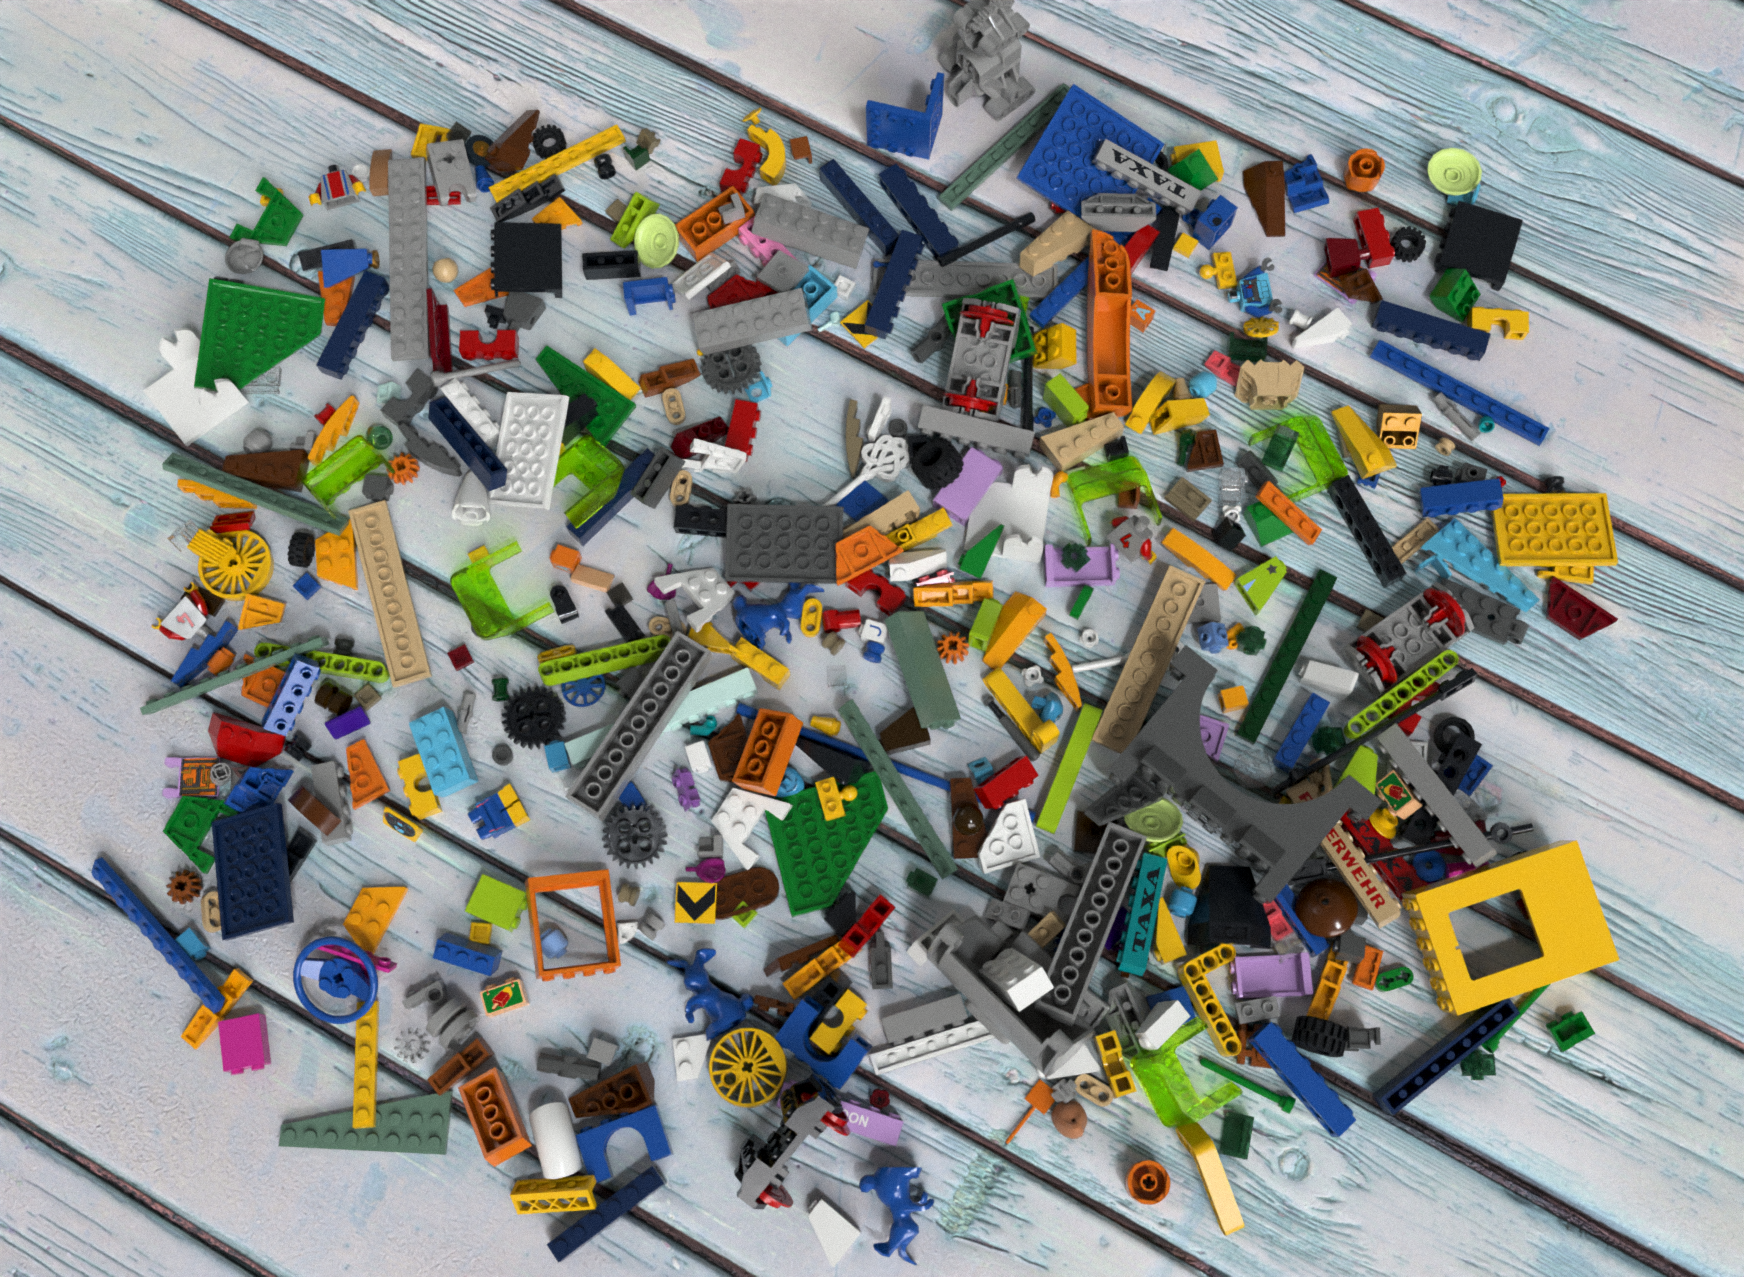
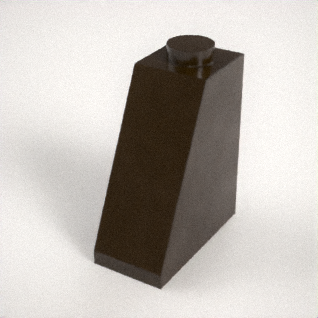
(904, 734)

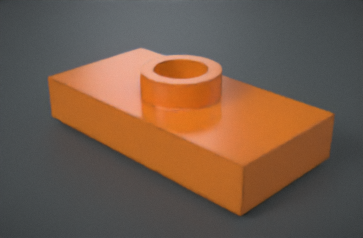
(1368, 968)

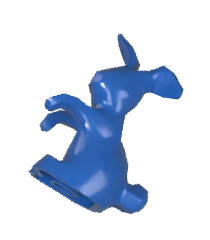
(757, 619)
(722, 1007)
(894, 1191)

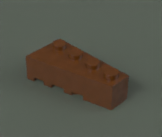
(270, 469)

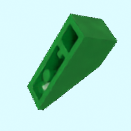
(979, 555)

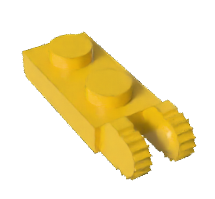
(1573, 574)

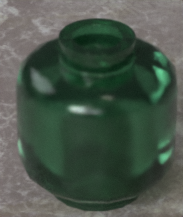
(379, 436)

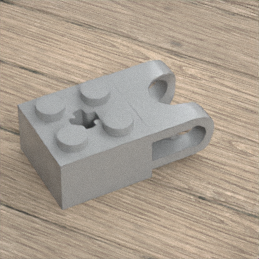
(450, 170)
(1046, 892)

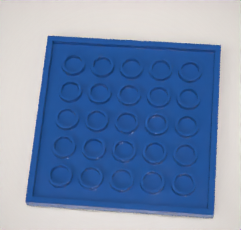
(1063, 155)

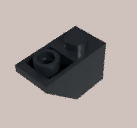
(843, 915)

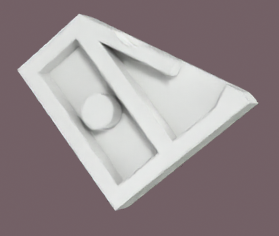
(881, 418)
(689, 1056)

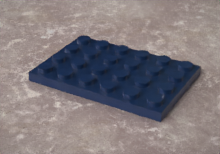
(252, 872)

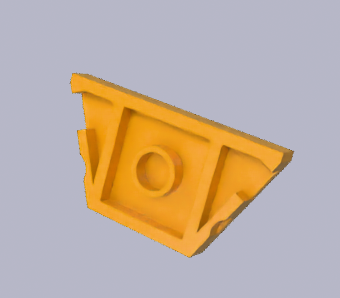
(337, 558)
(373, 914)

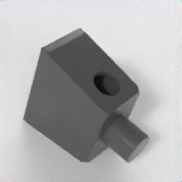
(522, 310)

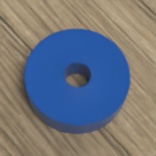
(1437, 866)

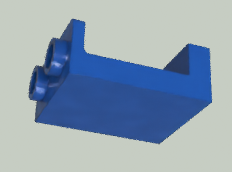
(648, 292)

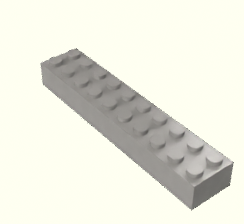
(639, 726)
(1090, 923)

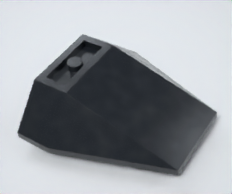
(1228, 911)

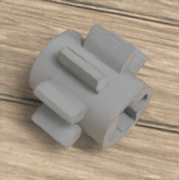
(744, 494)
(1063, 1090)

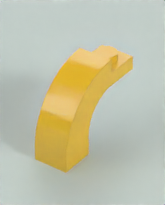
(775, 165)
(1149, 401)

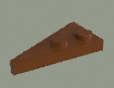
(799, 956)

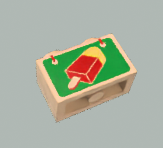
(1398, 795)
(504, 997)

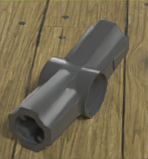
(927, 345)

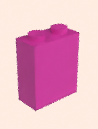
(244, 1043)

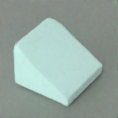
(387, 391)

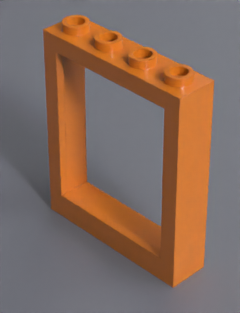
(573, 881)

